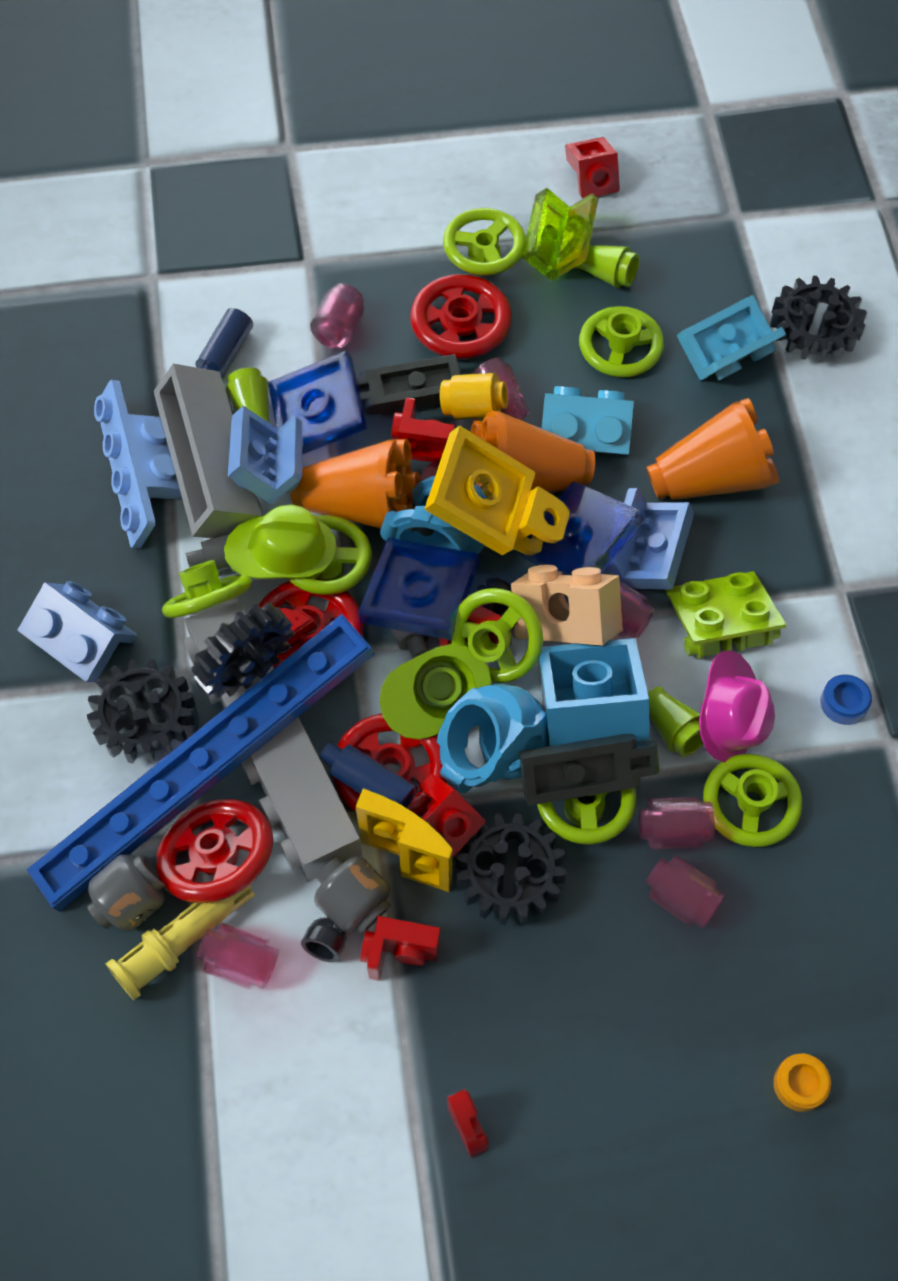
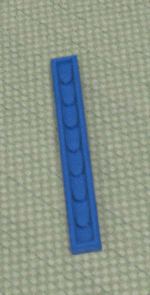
(200, 761)

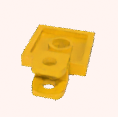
(510, 508)

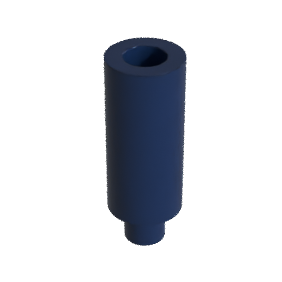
(225, 341)
(364, 772)

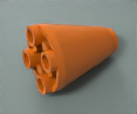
(548, 454)
(717, 458)
(360, 484)

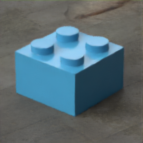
(594, 691)

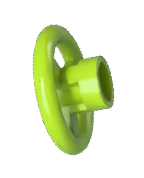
(483, 246)
(623, 330)
(334, 572)
(204, 590)
(478, 637)
(760, 781)
(587, 817)

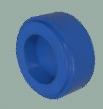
(846, 699)

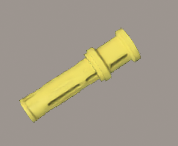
(161, 948)

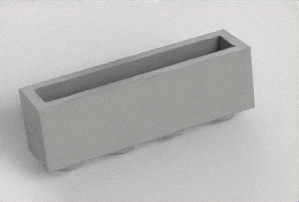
(198, 434)

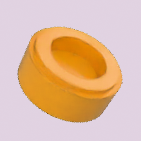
(802, 1082)

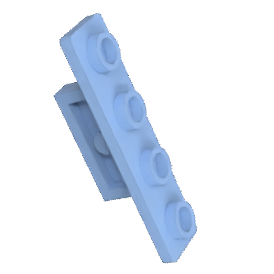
(137, 460)

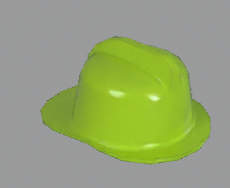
(281, 545)
(427, 686)

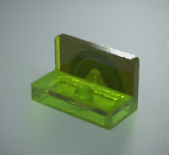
(558, 233)

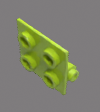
(724, 610)

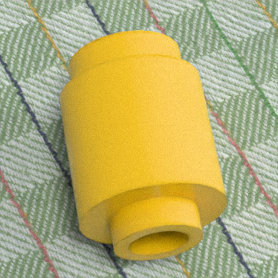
(473, 395)

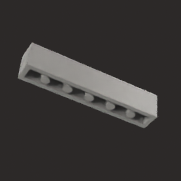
(289, 772)

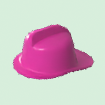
(735, 708)

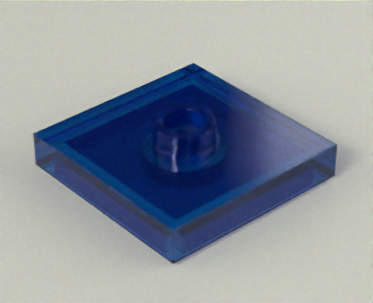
(323, 398)
(593, 533)
(418, 588)

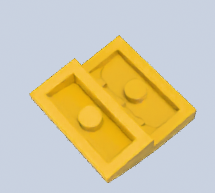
(395, 829)

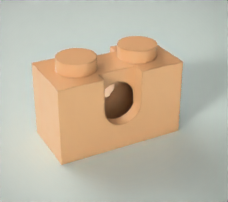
(592, 610)

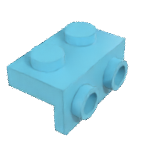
(727, 337)
(594, 422)

